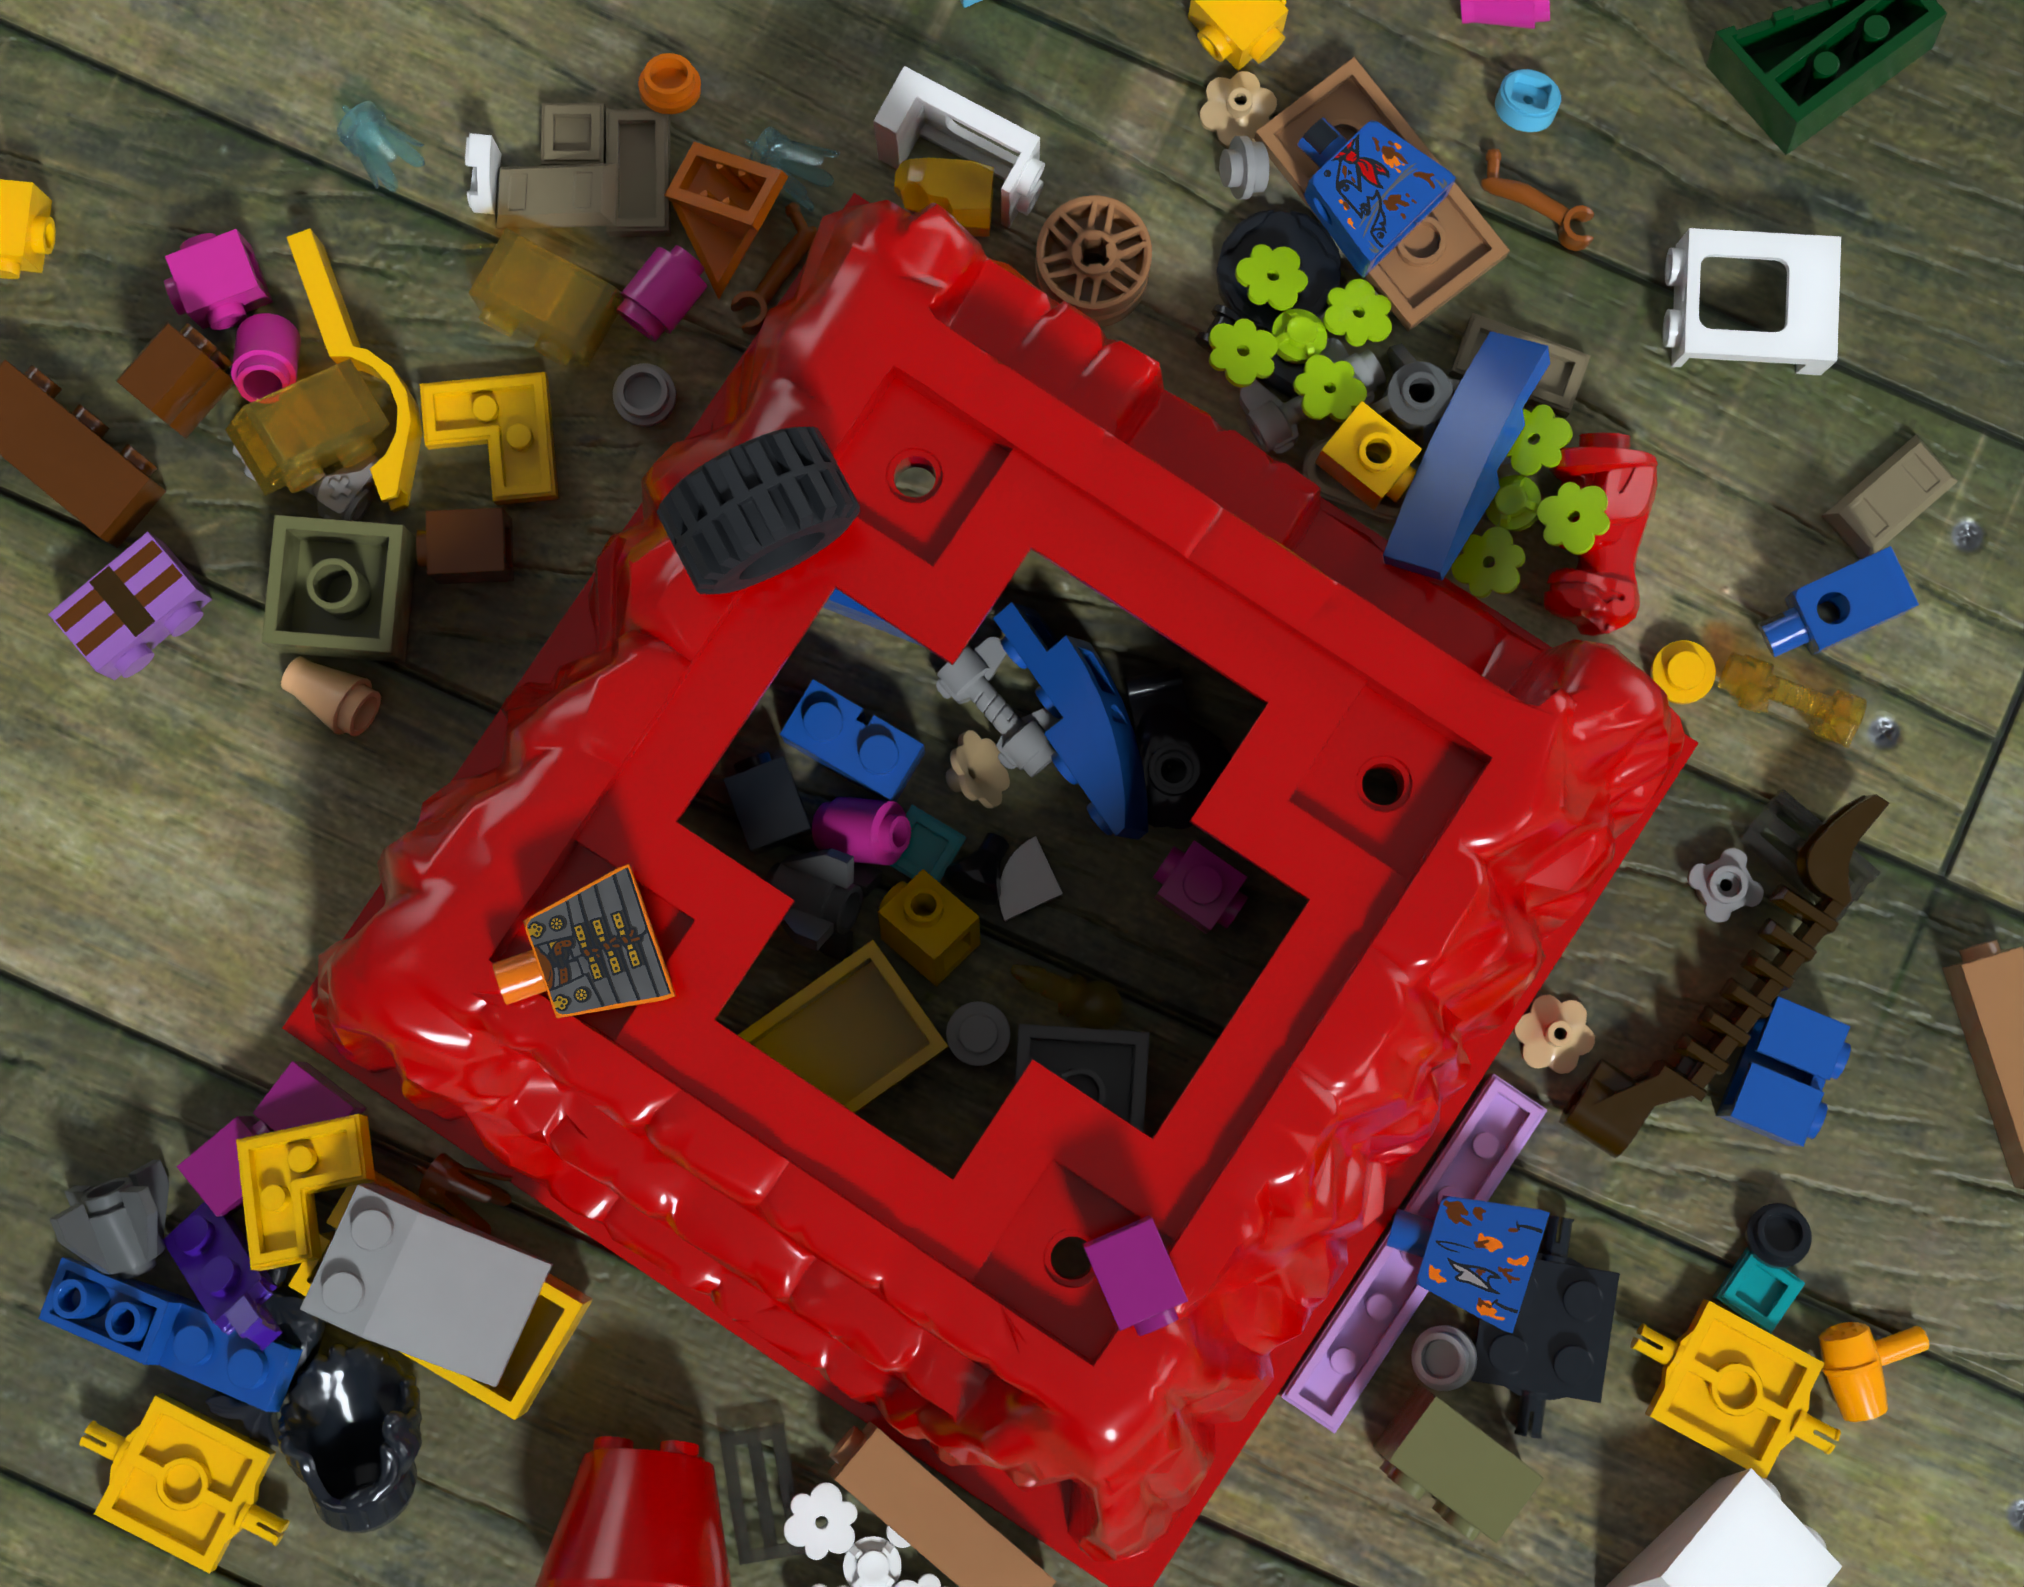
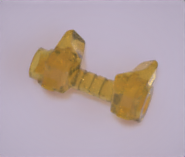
(1755, 687)

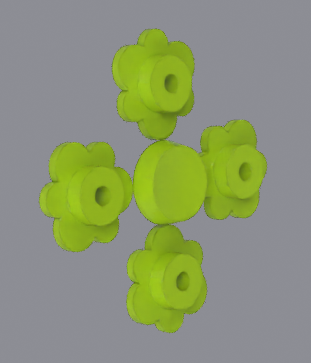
(1299, 334)
(1520, 505)

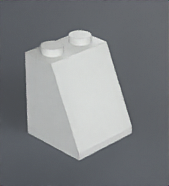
(1734, 1538)

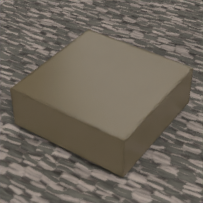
(573, 133)

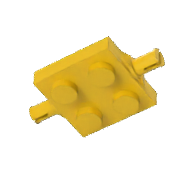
(1735, 1388)
(184, 1482)

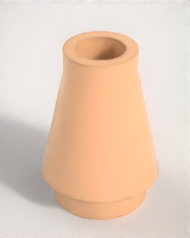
(336, 697)

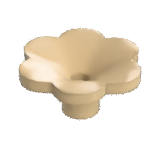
(1229, 119)
(977, 770)
(1538, 1038)

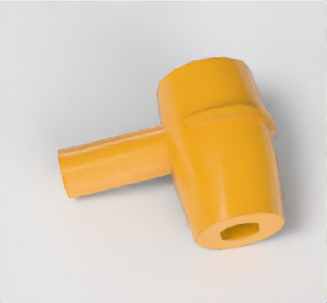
(1856, 1363)

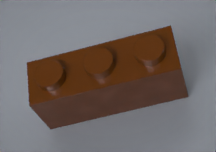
(71, 459)

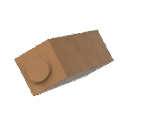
(1991, 1011)
(929, 1513)

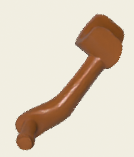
(1537, 201)
(778, 272)

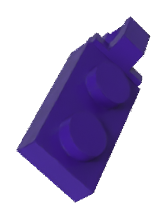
(217, 1267)

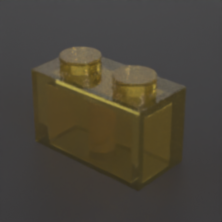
(545, 299)
(308, 428)

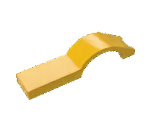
(397, 468)

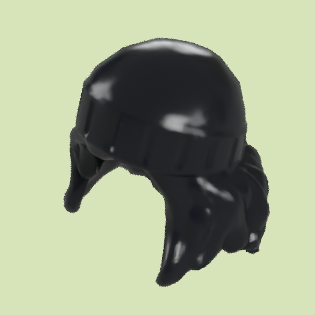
(354, 1435)

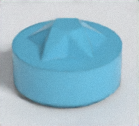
(1527, 100)

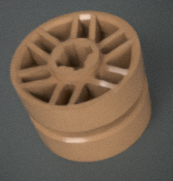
(1087, 231)

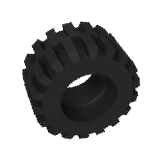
(758, 510)

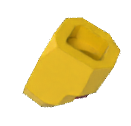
(956, 185)

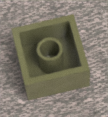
(339, 589)
(1468, 1472)

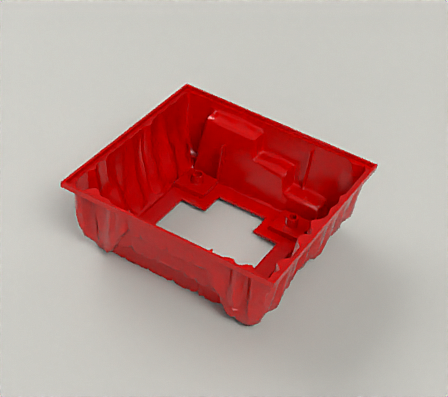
(1313, 1107)

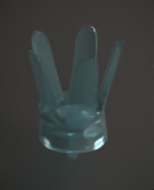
(376, 141)
(792, 158)

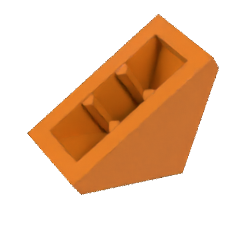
(722, 206)

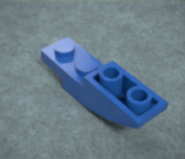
(1095, 735)
(167, 1332)

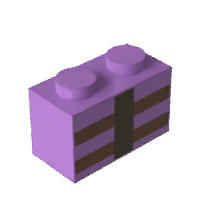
(131, 608)

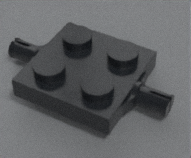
(1558, 1335)

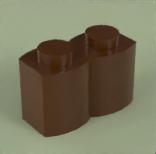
(178, 377)

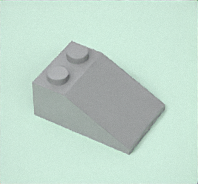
(426, 1284)

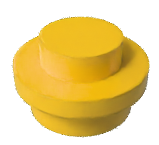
(1683, 671)

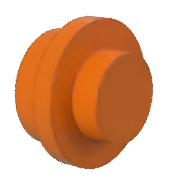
(669, 84)

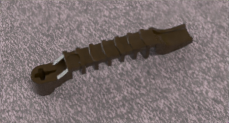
(1613, 1106)

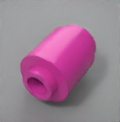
(662, 292)
(265, 355)
(862, 828)

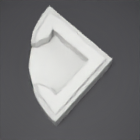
(485, 159)
(1027, 881)

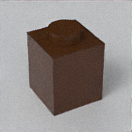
(467, 546)

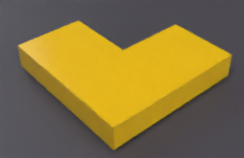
(507, 415)
(280, 1181)

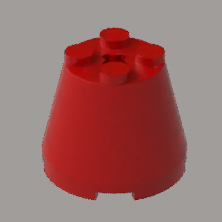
(639, 1521)

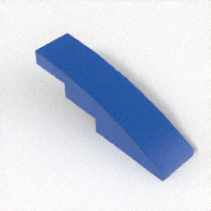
(1464, 454)

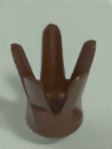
(449, 1178)

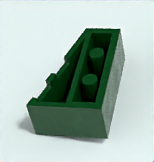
(1820, 60)

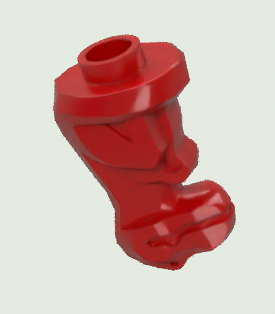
(1604, 587)

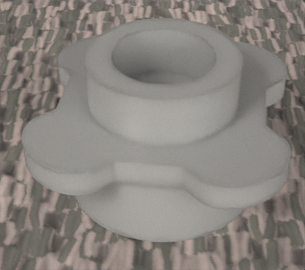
(1721, 903)

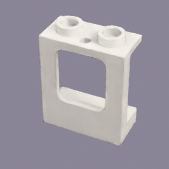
(926, 109)
(1811, 299)

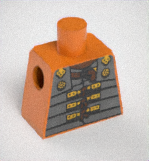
(590, 951)

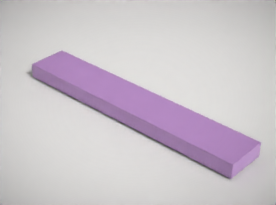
(1385, 1288)

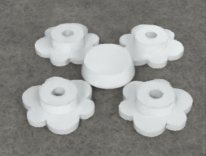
(867, 1561)

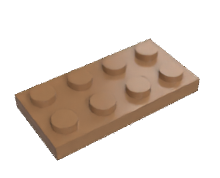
(1440, 253)

